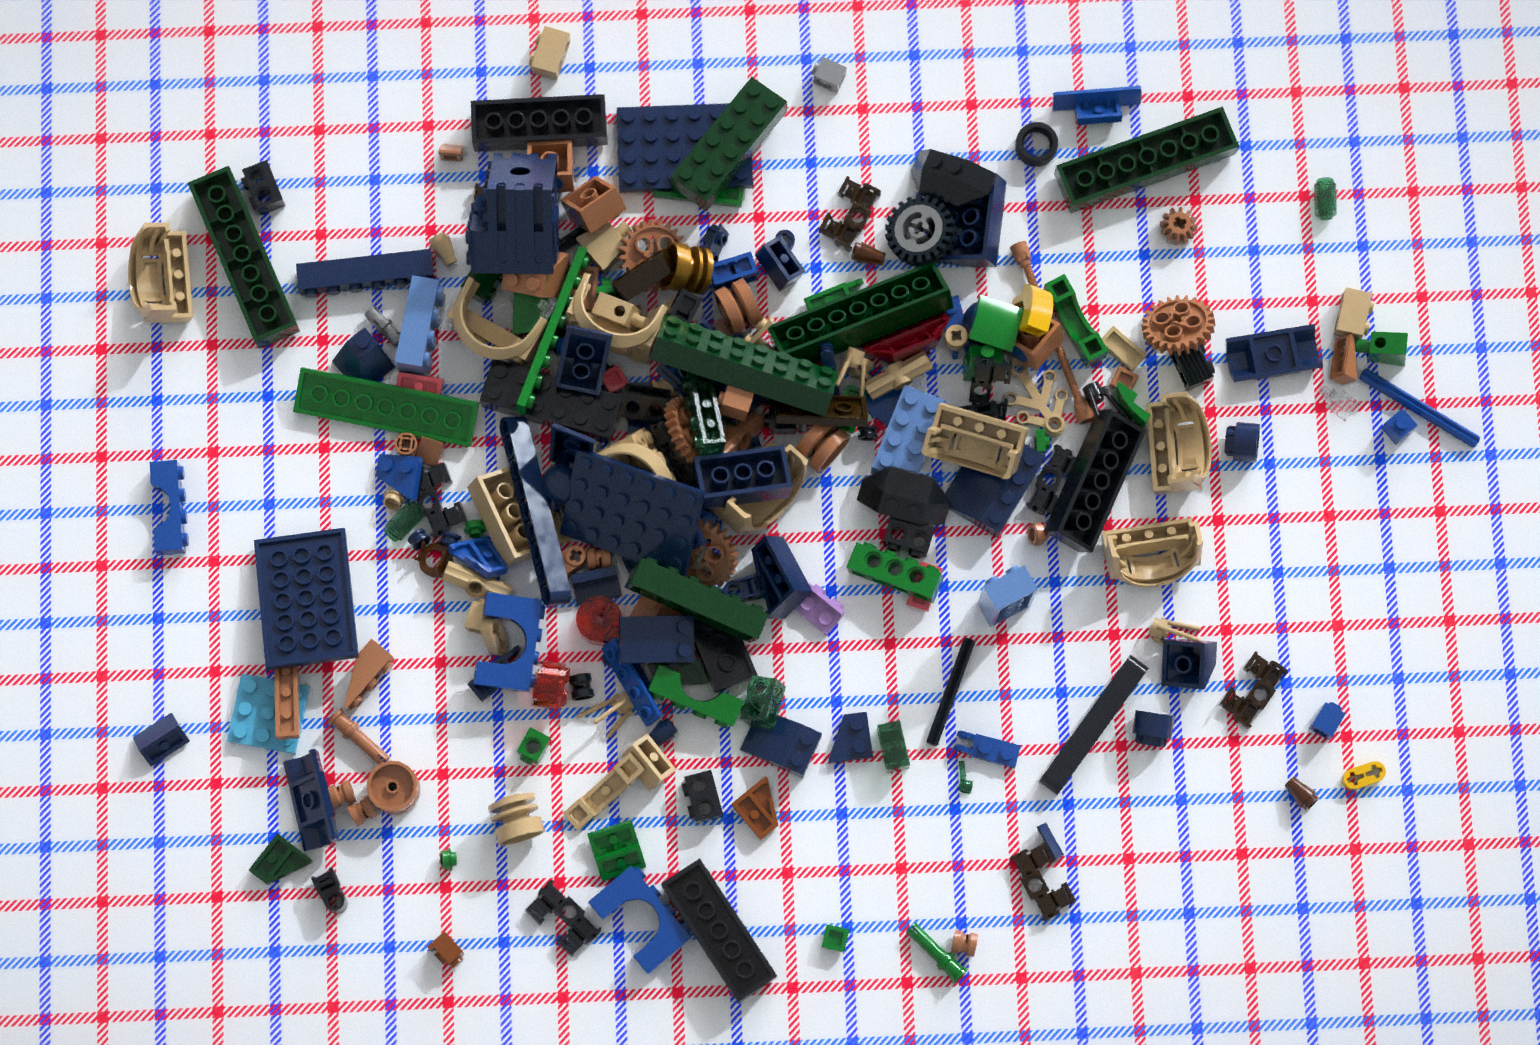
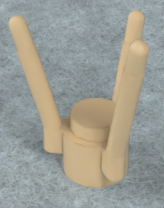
(853, 358)
(1162, 627)
(620, 704)

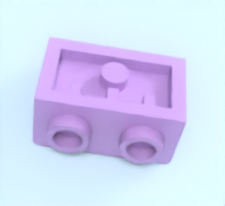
(821, 610)

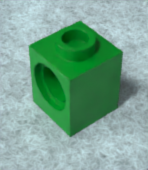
(537, 737)

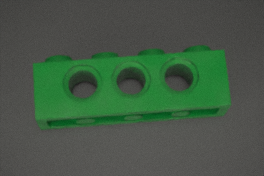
(925, 589)

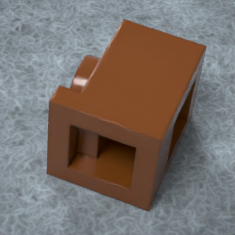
(447, 950)

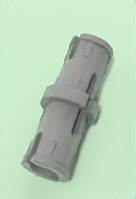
(383, 325)

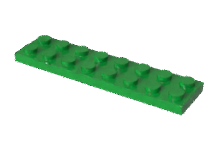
(385, 406)

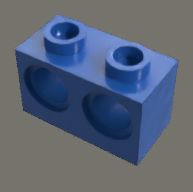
(733, 269)

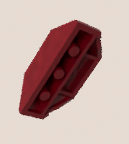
(908, 340)

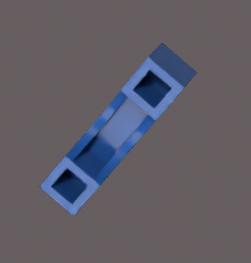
(170, 535)

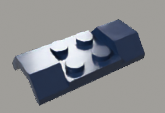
(1272, 353)
(311, 801)

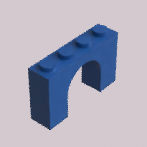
(525, 614)
(631, 886)

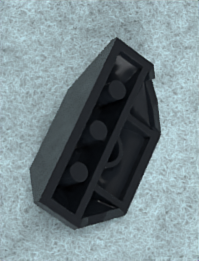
(951, 178)
(905, 496)

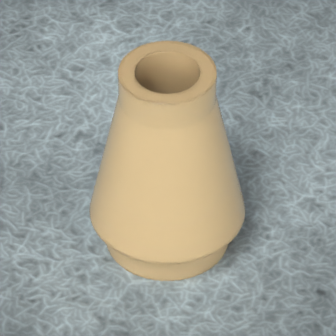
(443, 247)

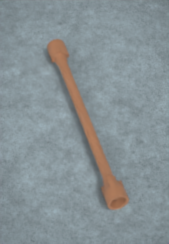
(1083, 411)

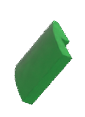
(995, 323)
(1126, 398)
(616, 849)

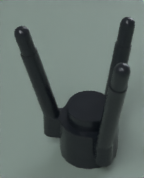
(1094, 395)

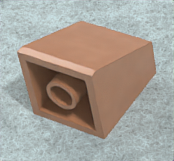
(539, 284)

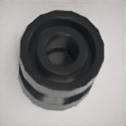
(581, 686)

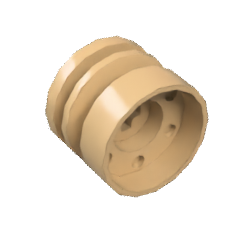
(516, 819)

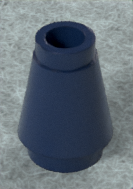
(663, 732)

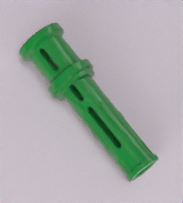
(944, 960)

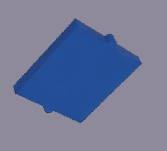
(884, 406)

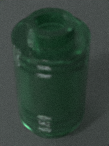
(1325, 198)
(403, 521)

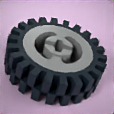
(920, 213)

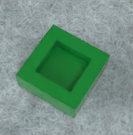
(1041, 441)
(835, 938)

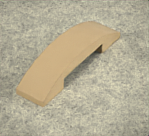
(604, 792)

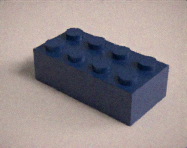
(743, 474)

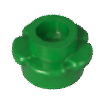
(475, 528)
(448, 859)

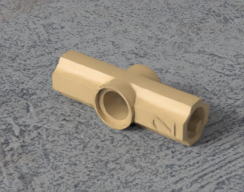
(898, 375)
(473, 582)

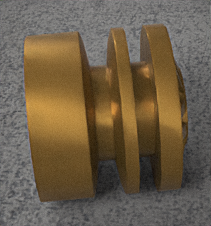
(692, 270)

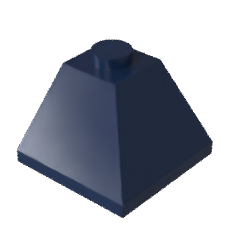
(363, 358)
(1188, 663)

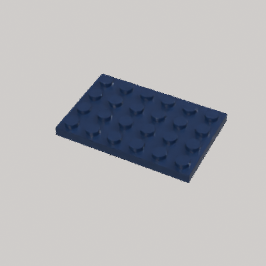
(659, 139)
(631, 511)
(306, 599)

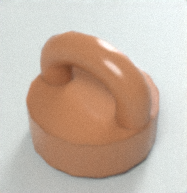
(1036, 535)

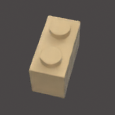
(550, 52)
(1353, 313)
(653, 760)

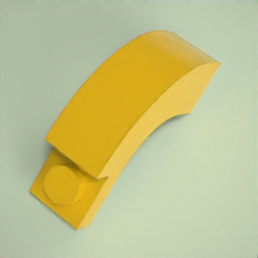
(1037, 309)

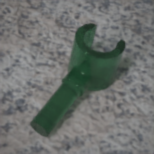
(965, 786)

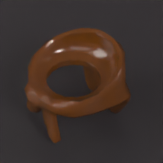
(438, 570)

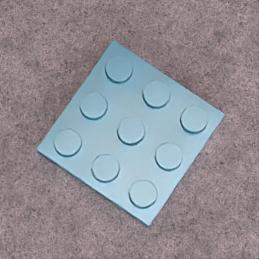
(255, 715)

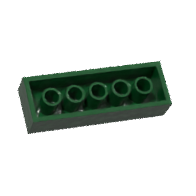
(728, 143)
(697, 600)

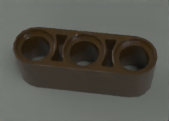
(644, 275)

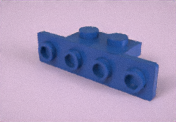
(1097, 105)
(634, 683)

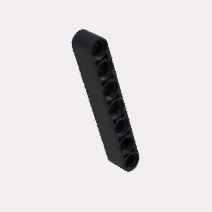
(1093, 724)

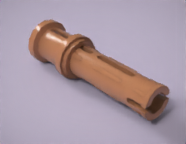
(351, 730)

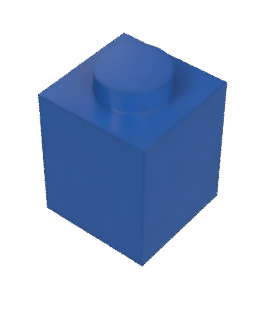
(1399, 426)
(1327, 720)

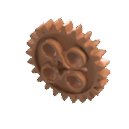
(633, 255)
(1178, 325)
(679, 427)
(721, 564)

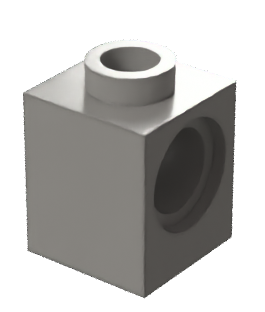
(829, 74)

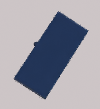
(1050, 840)

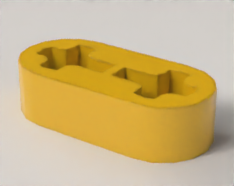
(1362, 770)

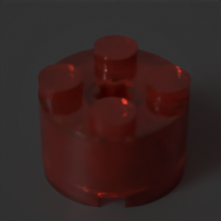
(590, 610)
(550, 685)

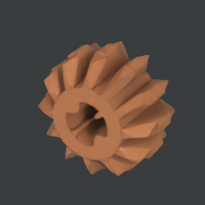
(1175, 232)

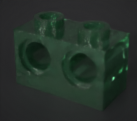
(767, 703)
(893, 746)

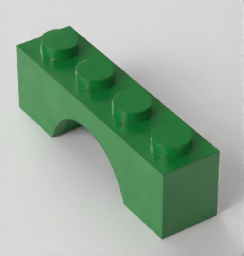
(1083, 337)
(722, 708)

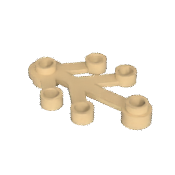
(1038, 401)

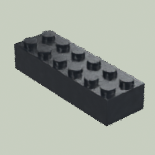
(514, 122)
(578, 411)
(1094, 481)
(719, 930)

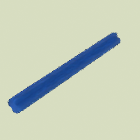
(1419, 407)

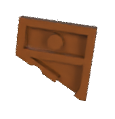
(757, 809)

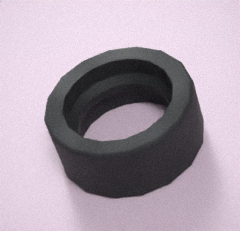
(1036, 127)

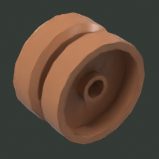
(737, 307)
(823, 445)
(396, 801)

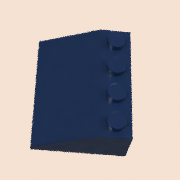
(977, 230)
(990, 499)

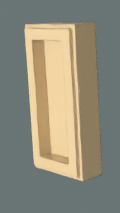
(1123, 349)

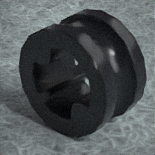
(868, 433)

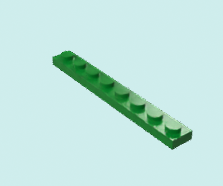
(550, 336)

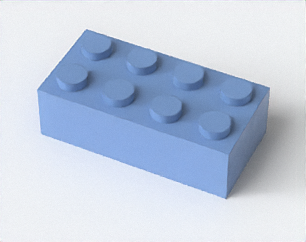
(419, 326)
(907, 431)
(1007, 595)

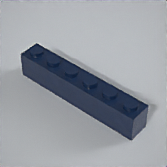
(363, 272)

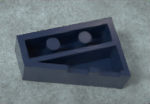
(780, 576)

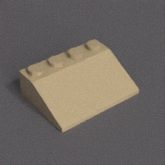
(501, 515)

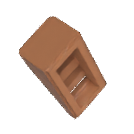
(1344, 360)

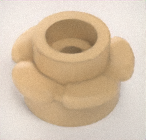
(393, 500)

